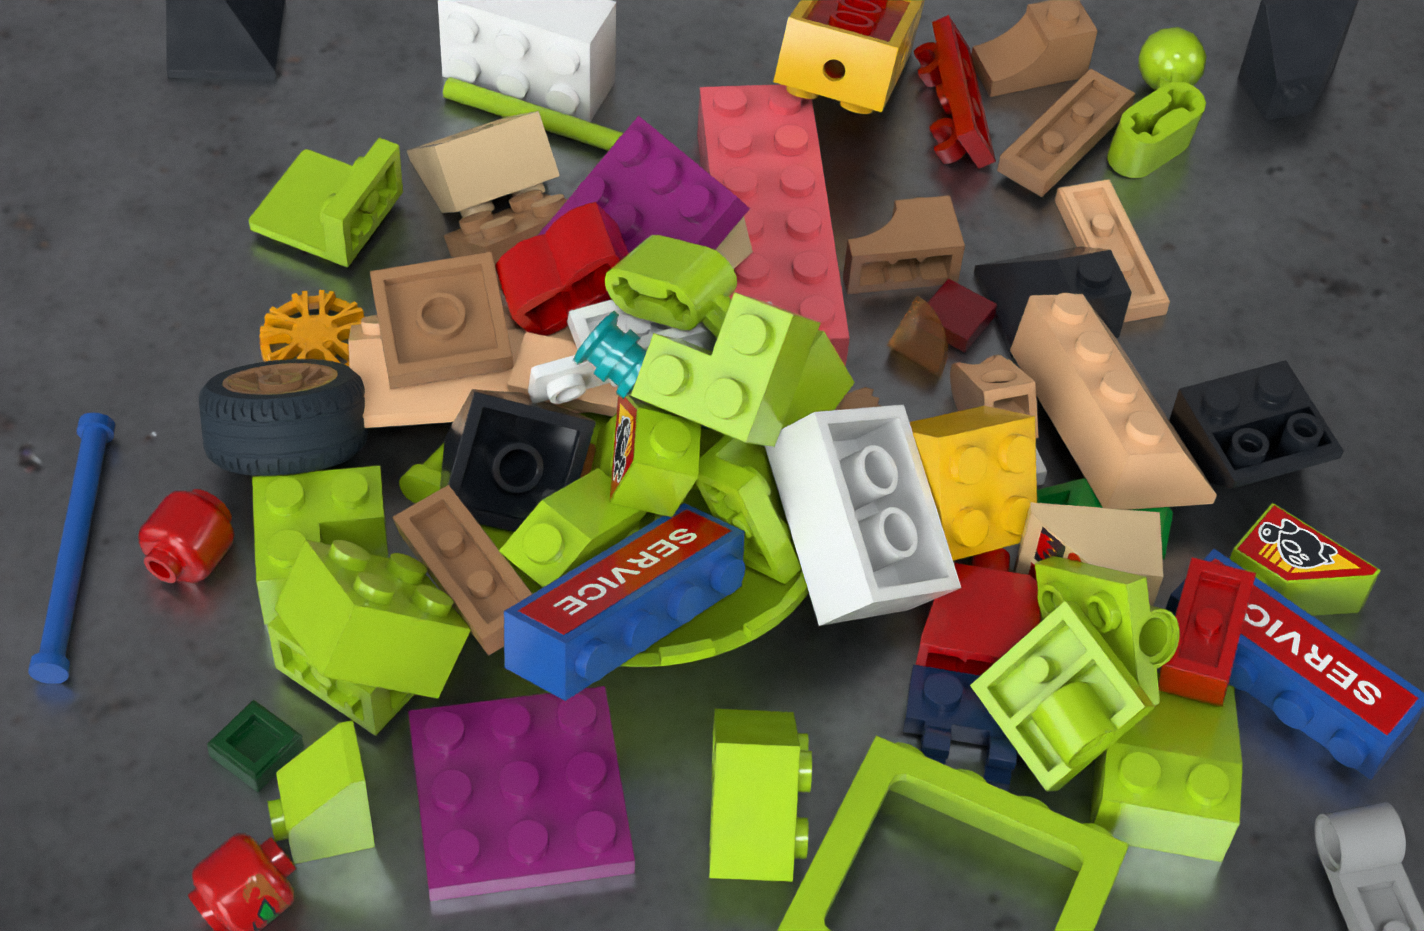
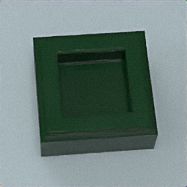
(255, 745)

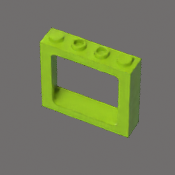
(973, 801)

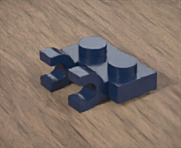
(947, 709)

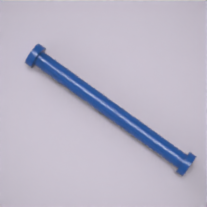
(51, 663)

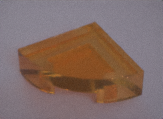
(921, 338)

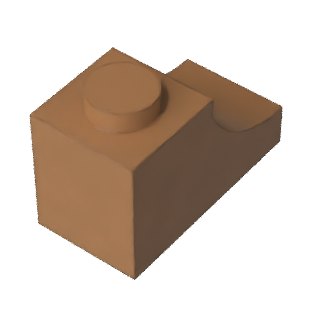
(1043, 49)
(911, 251)

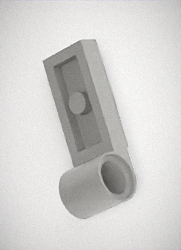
(1364, 865)

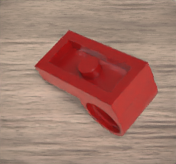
(1210, 630)

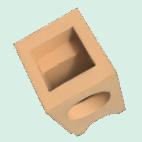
(994, 384)

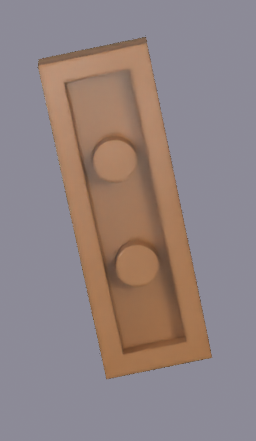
(1065, 132)
(463, 563)

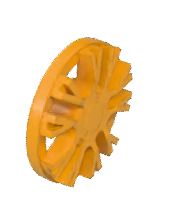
(310, 335)

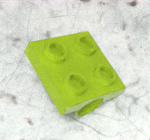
(1120, 611)
(1062, 696)

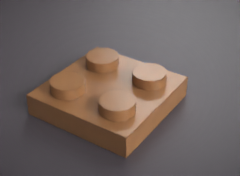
(500, 232)
(441, 320)

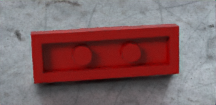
(952, 71)

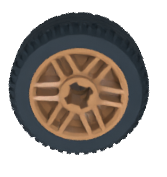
(283, 417)

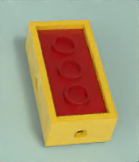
(848, 50)

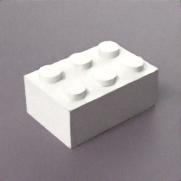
(533, 50)
(861, 513)

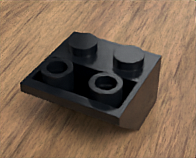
(1252, 426)

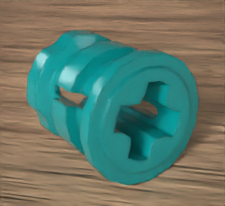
(613, 354)

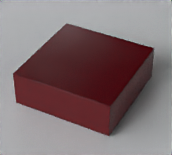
(962, 313)

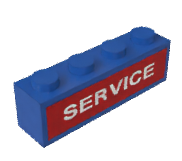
(622, 601)
(1319, 680)

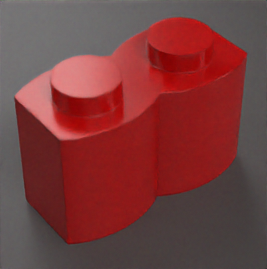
(561, 269)

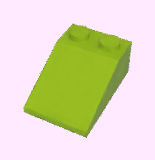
(1174, 779)

